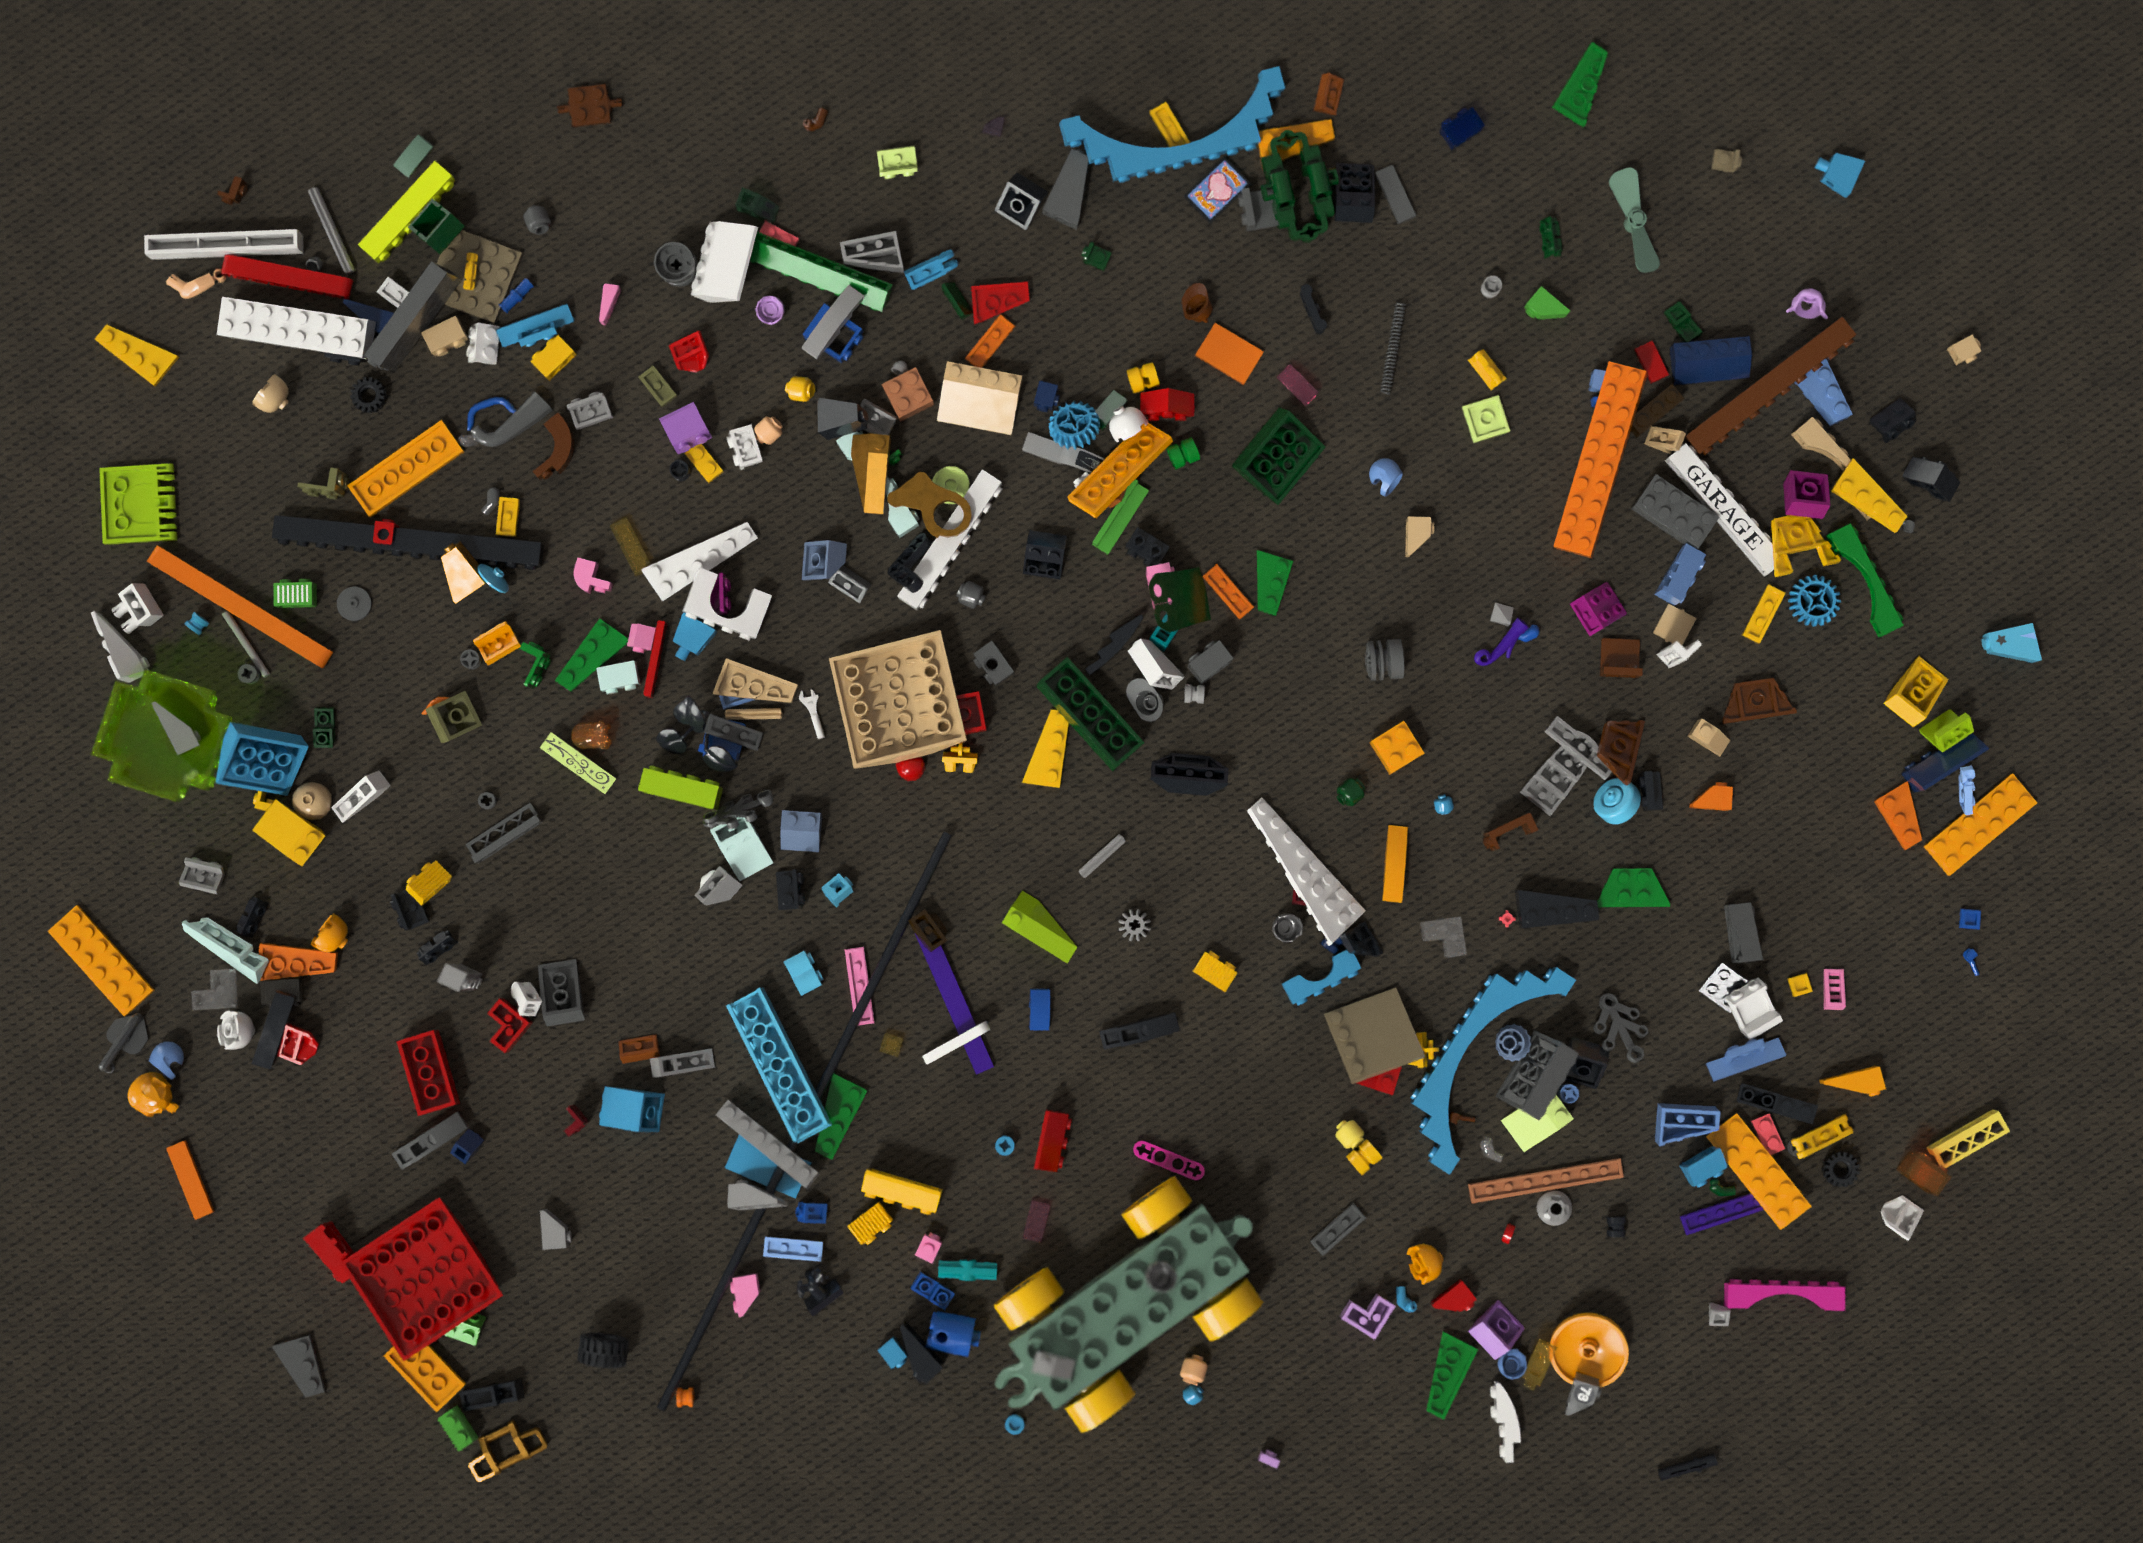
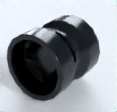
(677, 468)
(1616, 1226)

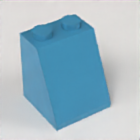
(631, 1109)

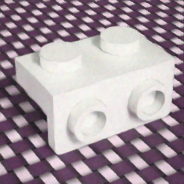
(483, 343)

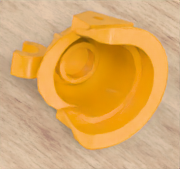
(151, 1094)

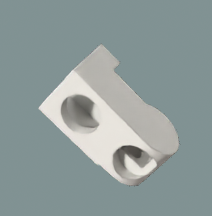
(526, 998)

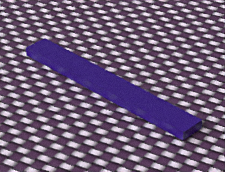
(957, 1006)

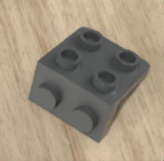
(1256, 212)

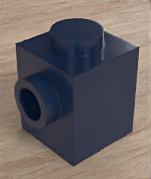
(1046, 396)
(467, 1146)

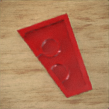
(997, 298)

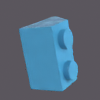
(1703, 1166)

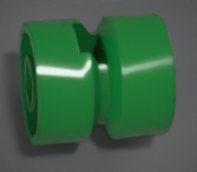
(1183, 453)

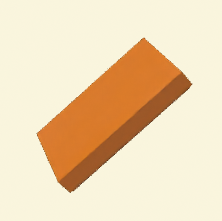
(1229, 353)

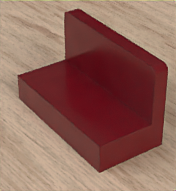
(581, 1120)

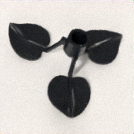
(689, 713)

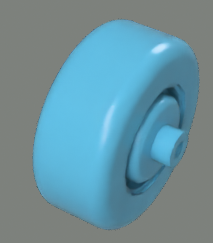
(1616, 801)

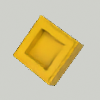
(1799, 985)

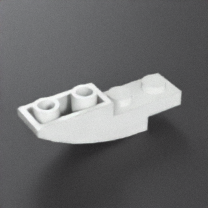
(1504, 1413)

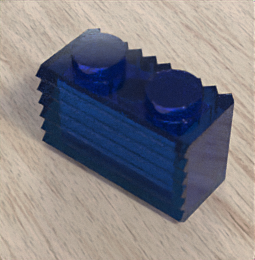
(1461, 128)

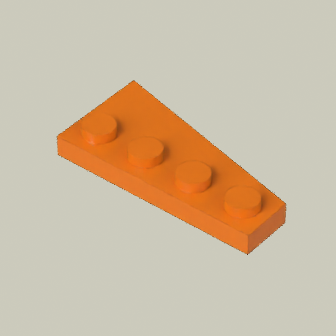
(295, 961)

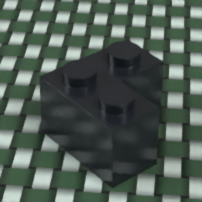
(1933, 477)

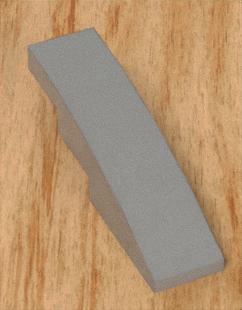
(832, 322)

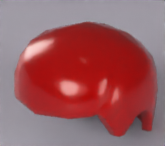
(911, 769)

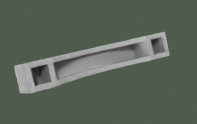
(767, 1144)

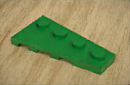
(841, 1107)

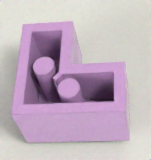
(1371, 1319)

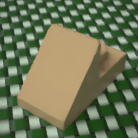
(1665, 439)

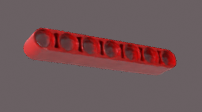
(285, 276)

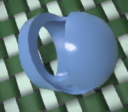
(1387, 472)
(164, 1055)

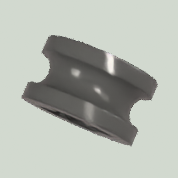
(489, 795)

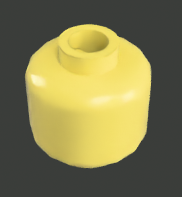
(1349, 1134)

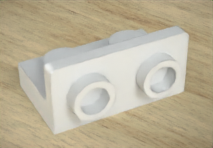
(745, 446)

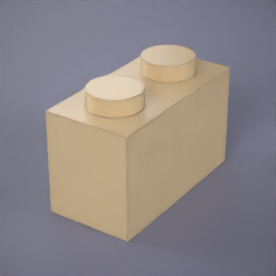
(445, 336)

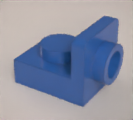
(811, 1212)

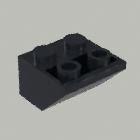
(1044, 554)

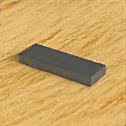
(1395, 194)
(733, 732)
(1338, 1229)

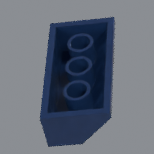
(1711, 360)
(1939, 765)

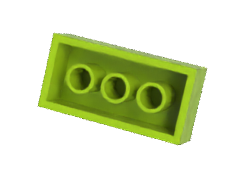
(681, 789)

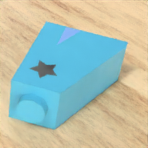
(2013, 643)

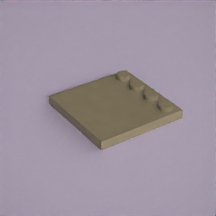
(1374, 1035)

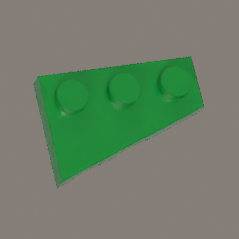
(1271, 581)

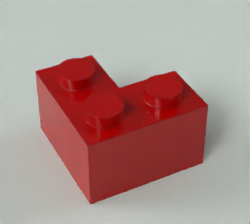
(1167, 404)
(512, 1024)

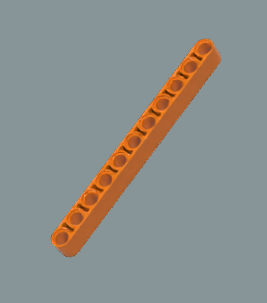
(240, 606)

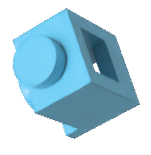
(831, 887)

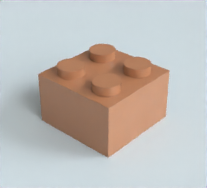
(907, 394)

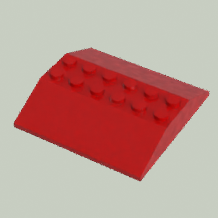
(422, 1278)

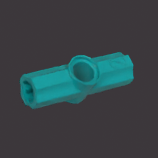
(967, 1270)

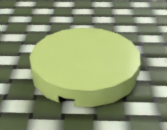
(952, 479)

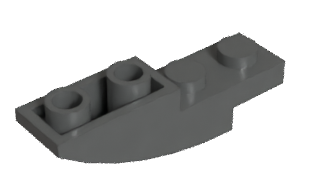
(430, 1140)

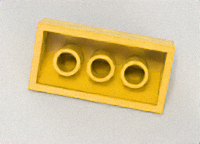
(901, 1190)

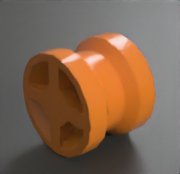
(685, 1397)

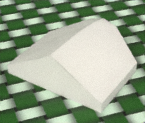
(1901, 1216)

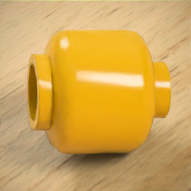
(800, 389)

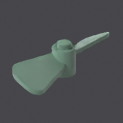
(1626, 190)

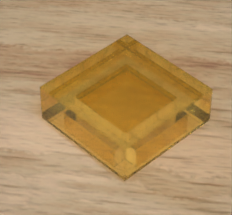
(891, 1044)

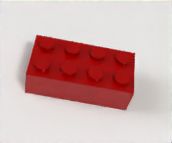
(428, 1072)

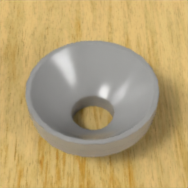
(1544, 1205)

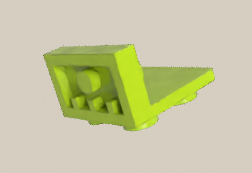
(1947, 729)

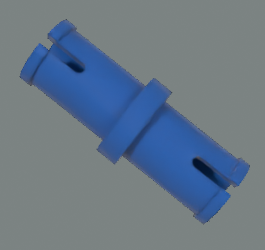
(515, 295)

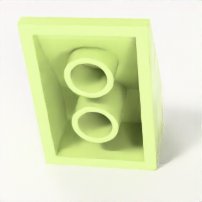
(1530, 1131)

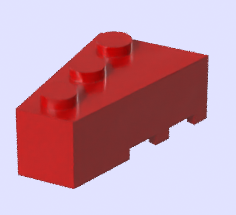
(330, 1248)

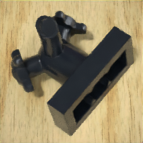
(820, 1295)

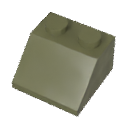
(453, 717)

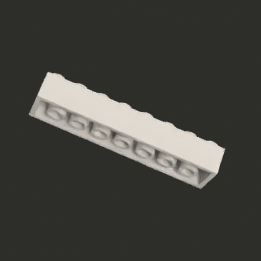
(295, 327)

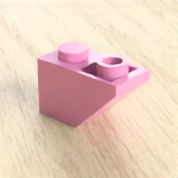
(746, 1290)

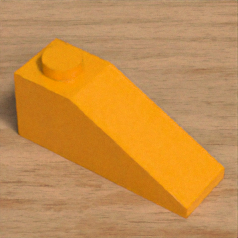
(1864, 1081)

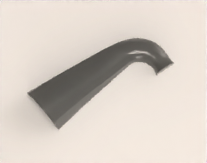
(527, 415)

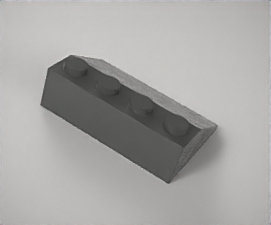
(1538, 1076)

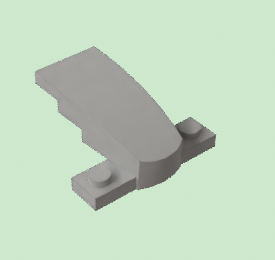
(1563, 767)

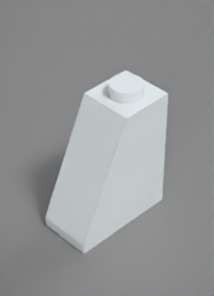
(1155, 665)

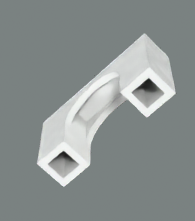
(699, 606)

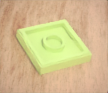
(1486, 419)

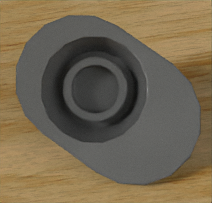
(1145, 699)

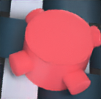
(1507, 918)

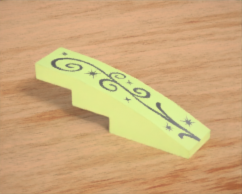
(577, 763)

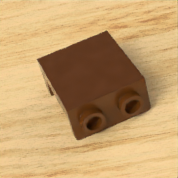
(1526, 821)

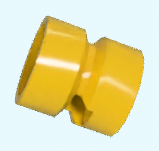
(1136, 378)
(1364, 1157)

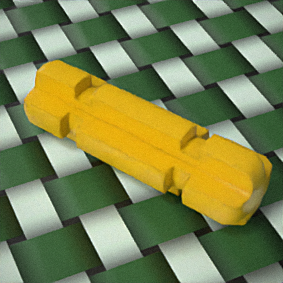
(470, 271)

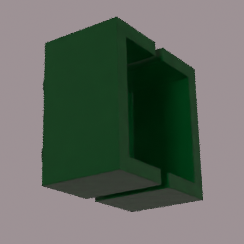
(436, 226)

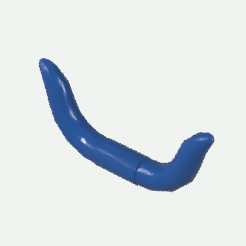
(484, 404)

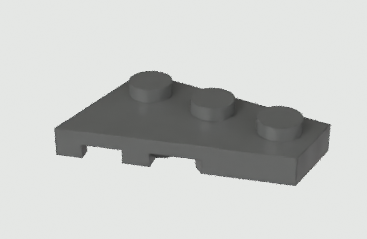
(302, 1364)

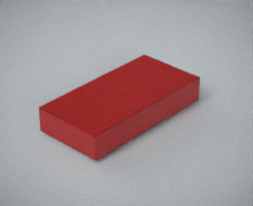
(1651, 362)

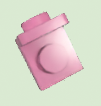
(929, 1247)

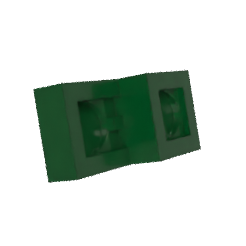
(1682, 322)

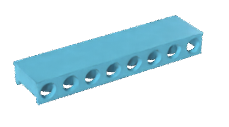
(779, 1065)

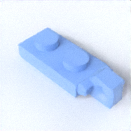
(1966, 787)

